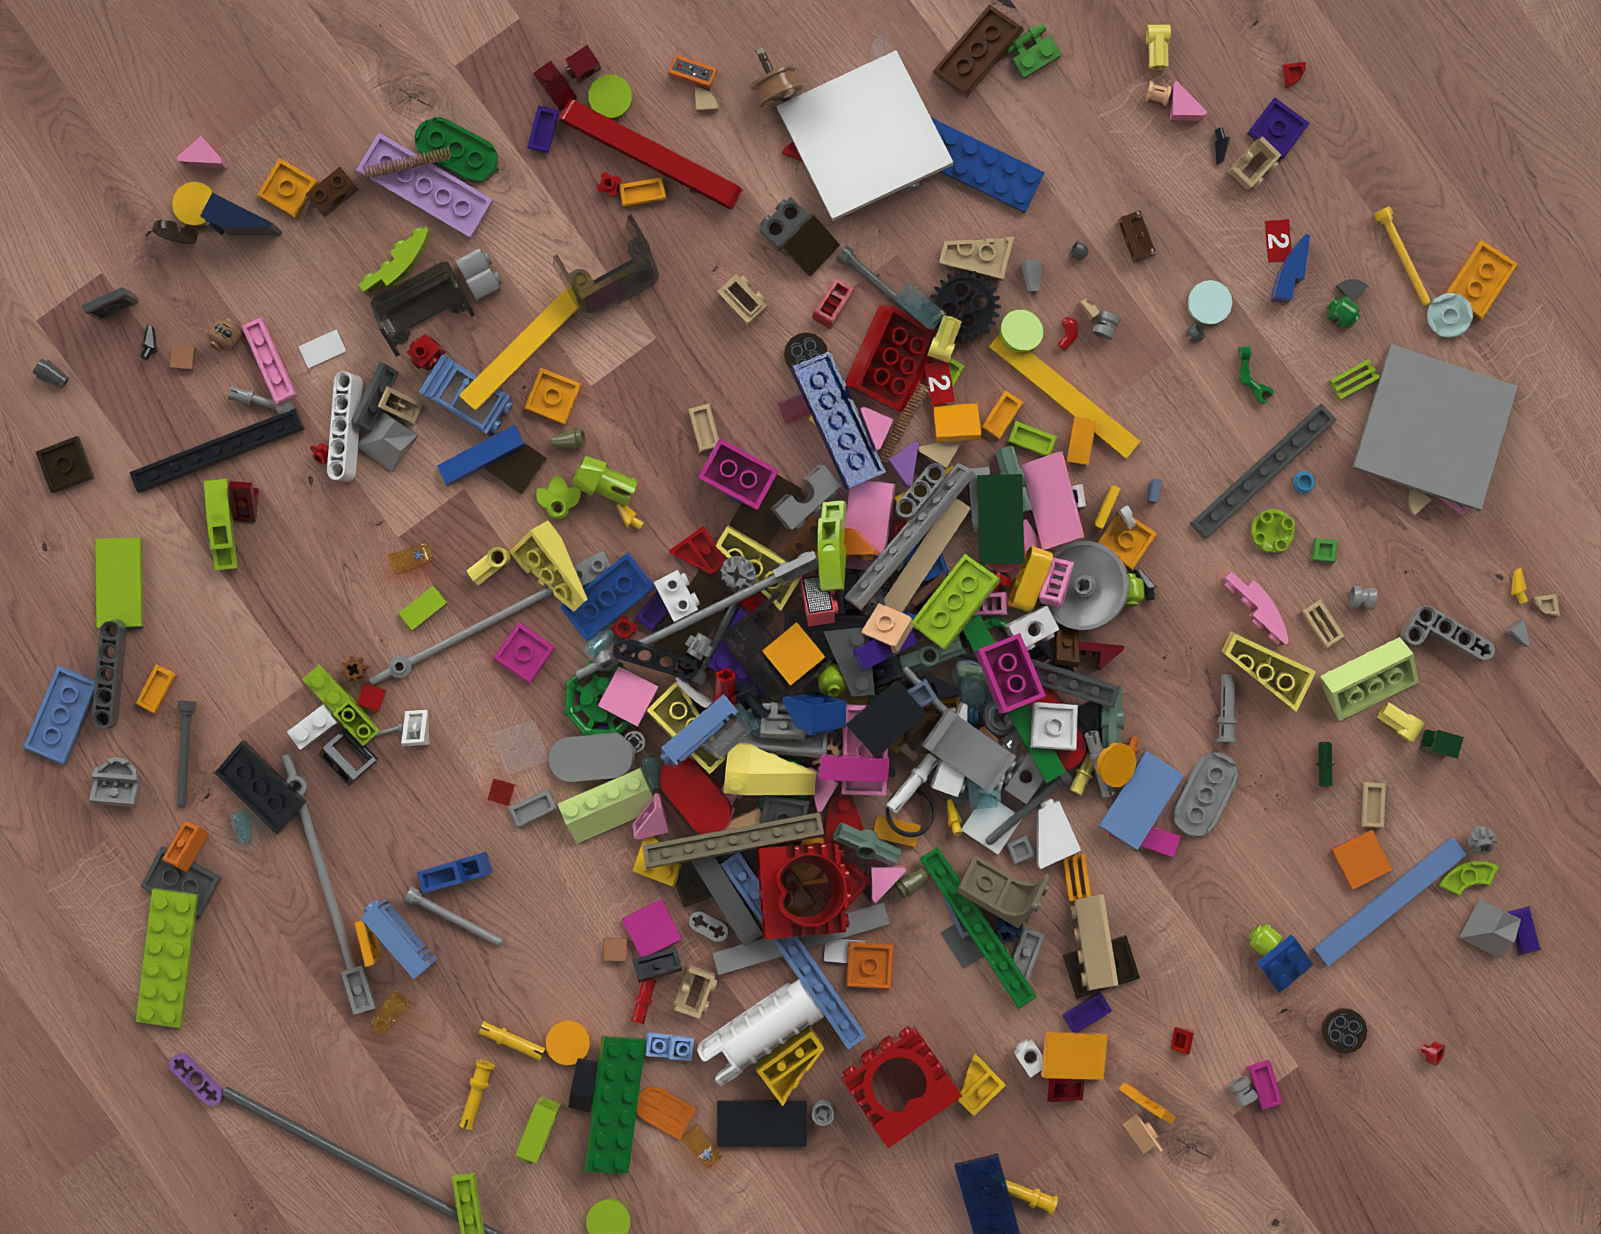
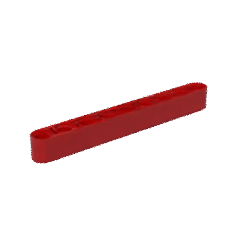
(650, 154)

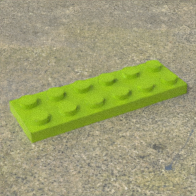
(167, 958)

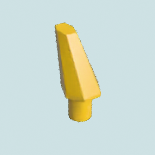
(629, 517)
(1519, 586)
(954, 819)

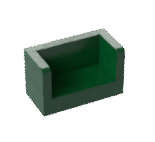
(1441, 743)

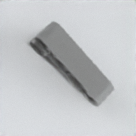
(1451, 636)

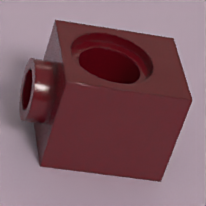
(582, 64)

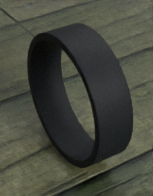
(913, 834)

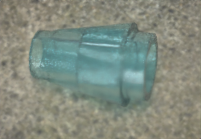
(599, 642)
(651, 768)
(241, 825)

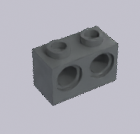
(779, 219)

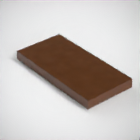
(978, 51)

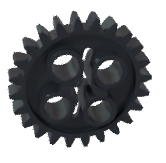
(982, 316)

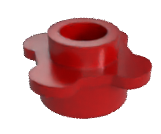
(609, 190)
(320, 453)
(624, 622)

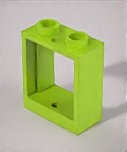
(537, 1130)

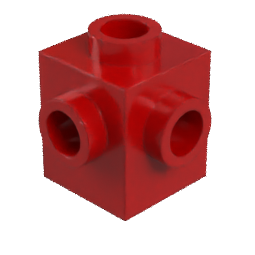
(425, 352)

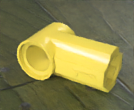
(1158, 39)
(943, 343)
(487, 566)
(1406, 725)

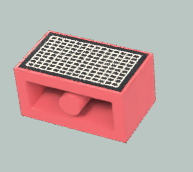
(818, 604)

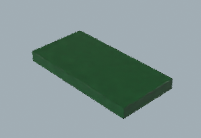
(1000, 519)

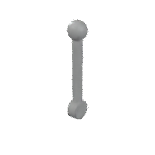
(393, 729)

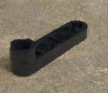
(654, 661)

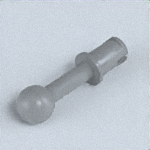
(248, 397)

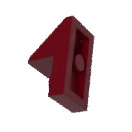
(554, 85)
(243, 501)
(1106, 652)
(1065, 1090)

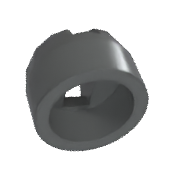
(1079, 250)
(1195, 332)

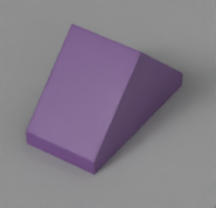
(904, 463)

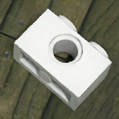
(1043, 622)

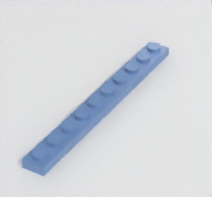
(798, 958)

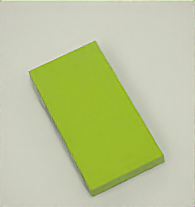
(119, 581)
(955, 602)

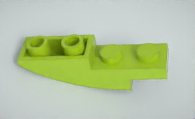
(406, 257)
(220, 524)
(831, 546)
(341, 704)

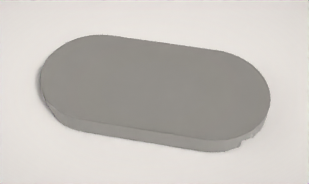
(591, 757)
(1205, 794)

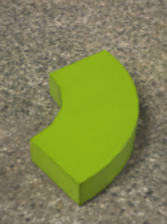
(1468, 874)

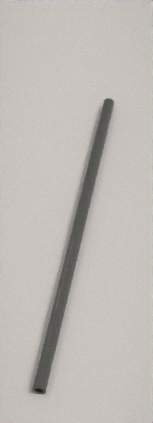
(346, 1156)

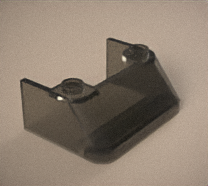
(617, 285)
(417, 301)
(746, 642)

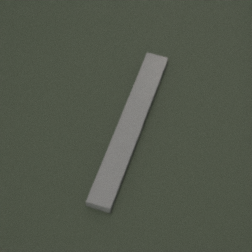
(909, 536)
(764, 950)

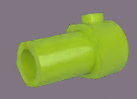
(596, 477)

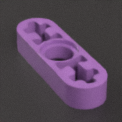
(203, 1095)

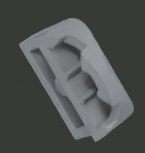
(115, 783)

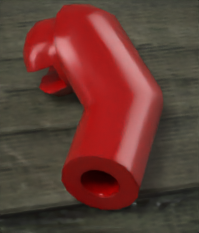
(1071, 333)

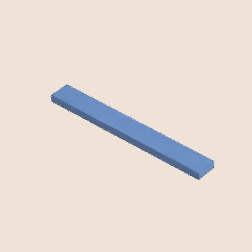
(1389, 901)

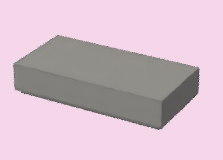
(533, 808)

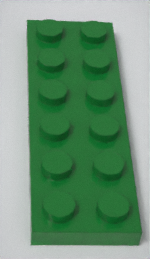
(614, 1104)

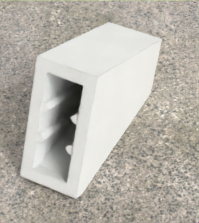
(1053, 834)

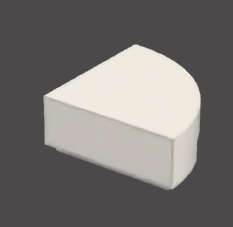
(1126, 515)

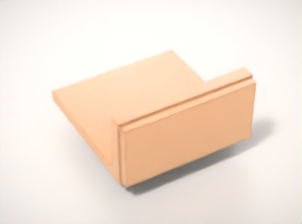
(888, 627)
(1142, 1134)

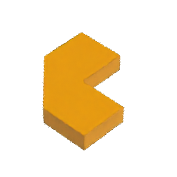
(1150, 1105)

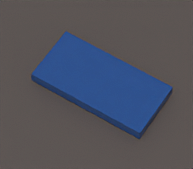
(610, 596)

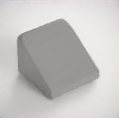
(1518, 633)

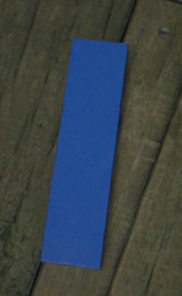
(481, 455)

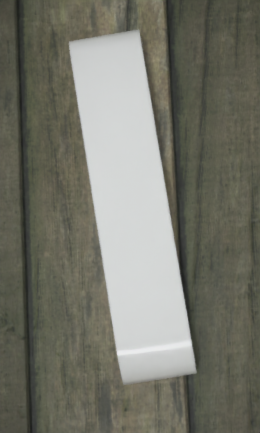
(339, 436)

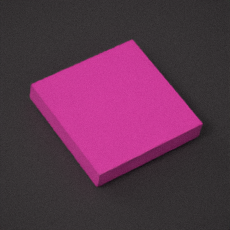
(524, 652)
(652, 928)

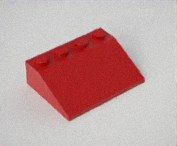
(891, 358)

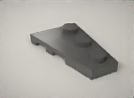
(842, 643)

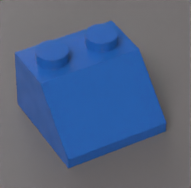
(816, 712)

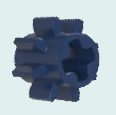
(1007, 931)

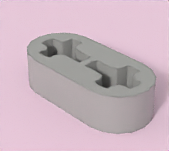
(706, 931)

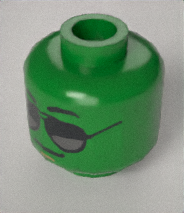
(1343, 312)

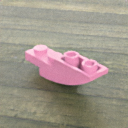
(1265, 613)

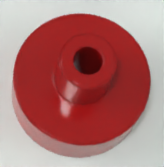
(896, 524)
(1004, 581)
(1434, 1052)

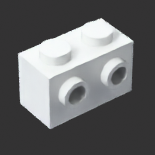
(677, 596)

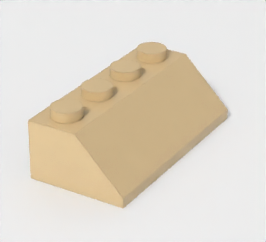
(1095, 943)

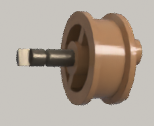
(775, 84)

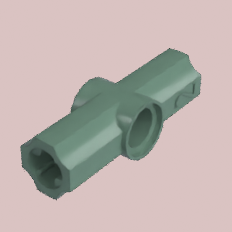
(1009, 464)
(917, 659)
(1111, 722)
(866, 844)

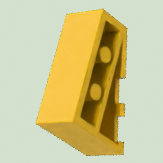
(789, 1063)

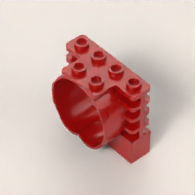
(775, 918)
(939, 1092)

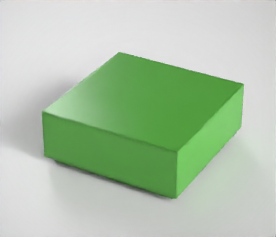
(1324, 550)

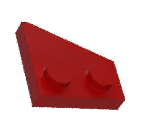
(700, 551)
(841, 809)

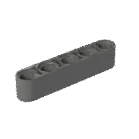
(115, 664)
(728, 899)

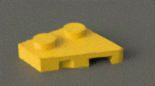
(664, 874)
(979, 1085)

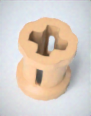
(1158, 93)

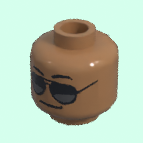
(224, 334)

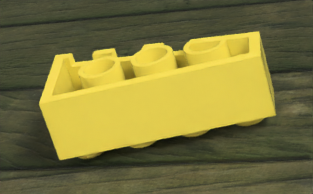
(764, 561)
(1274, 671)
(673, 713)

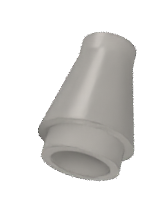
(1032, 274)

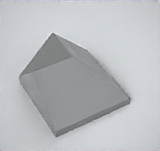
(387, 441)
(1490, 928)

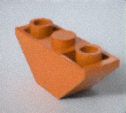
(856, 546)

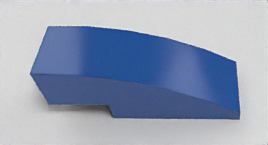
(1291, 271)
(454, 872)

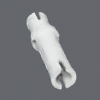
(912, 783)

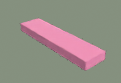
(269, 361)

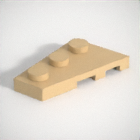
(985, 256)

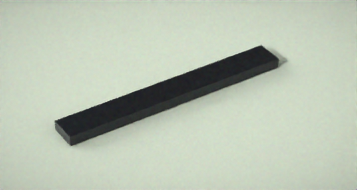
(216, 450)

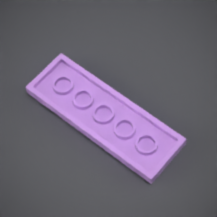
(428, 187)

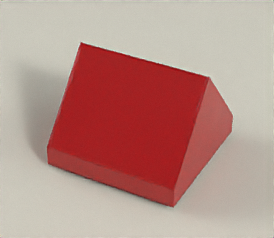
(1182, 1040)

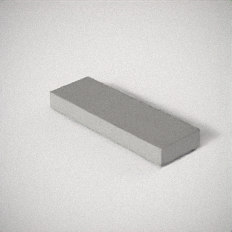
(1027, 951)

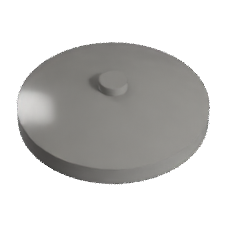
(1095, 589)

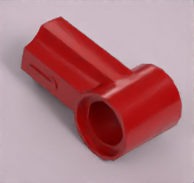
(725, 685)

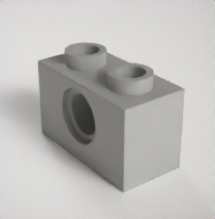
(1021, 790)

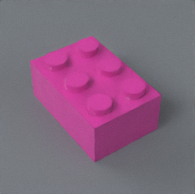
(738, 474)
(1010, 673)

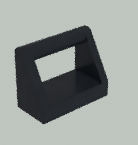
(845, 607)
(340, 764)

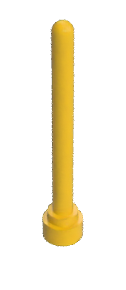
(1385, 217)

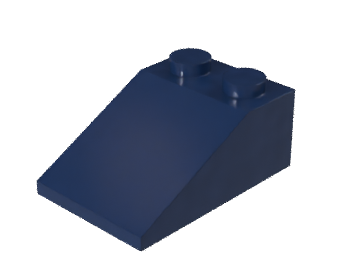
(230, 218)

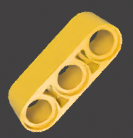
(1030, 579)

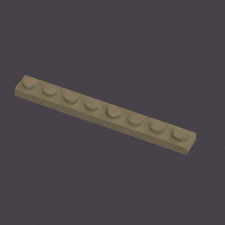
(733, 840)

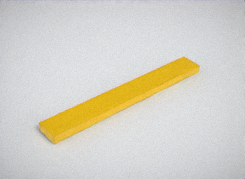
(519, 351)
(1067, 397)

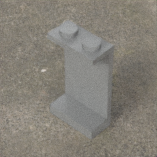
(969, 751)

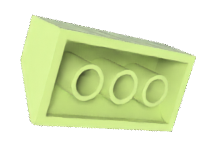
(1370, 678)
(606, 805)

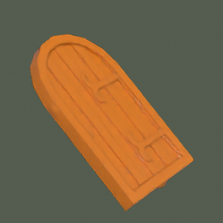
(665, 1110)

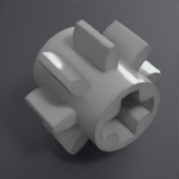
(699, 646)
(1481, 840)

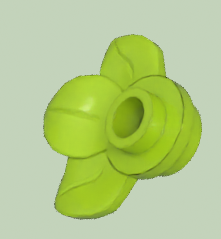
(558, 494)

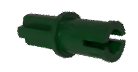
(1325, 763)

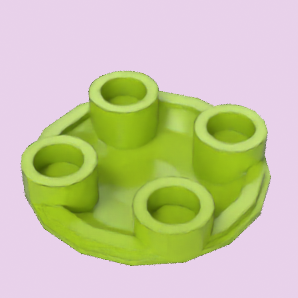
(1273, 530)

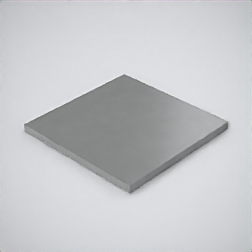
(1435, 427)

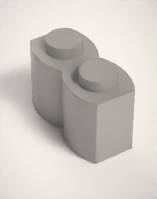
(479, 274)

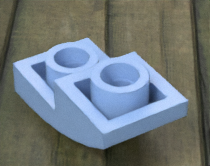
(669, 1046)

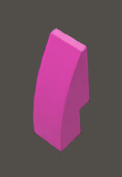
(854, 768)

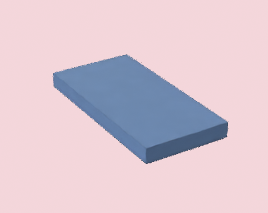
(61, 715)
(1141, 800)

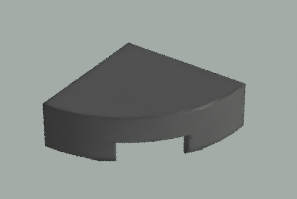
(1351, 288)

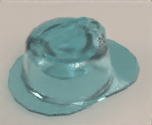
(972, 684)

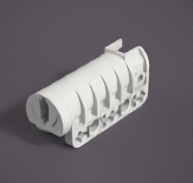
(761, 1029)

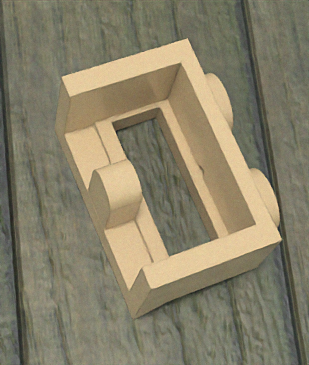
(1259, 145)
(736, 306)
(684, 989)

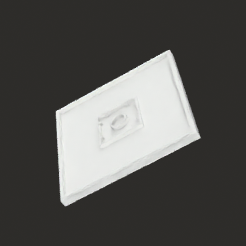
(864, 135)

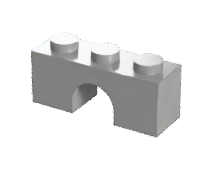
(821, 487)

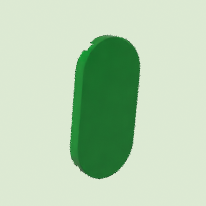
(470, 154)

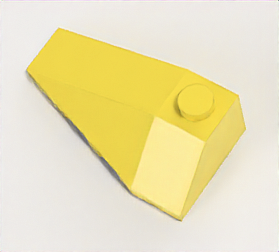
(546, 557)
(761, 773)

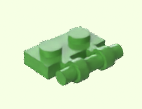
(1037, 56)

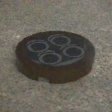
(171, 231)
(802, 348)
(1344, 1030)

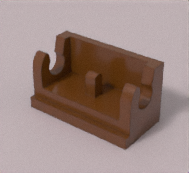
(1136, 236)

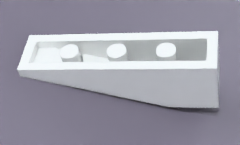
(946, 777)

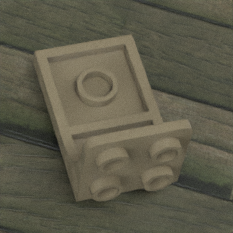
(1002, 893)

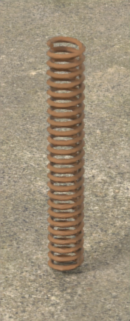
(412, 164)
(898, 429)

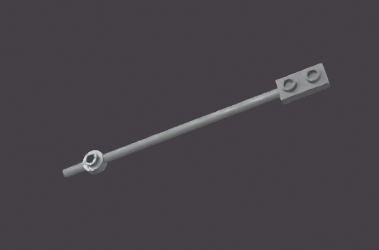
(586, 572)
(783, 574)
(355, 976)

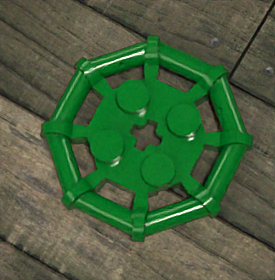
(589, 704)

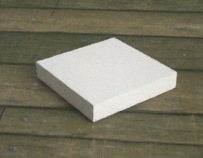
(1054, 726)
(987, 820)

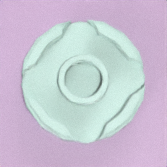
(1209, 302)
(1449, 315)

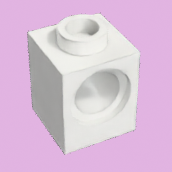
(1031, 1067)

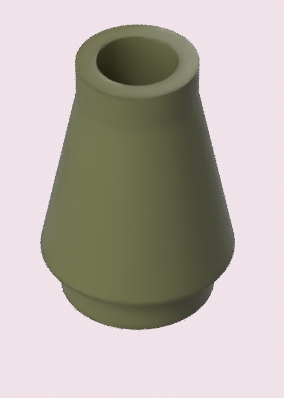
(569, 440)
(910, 883)

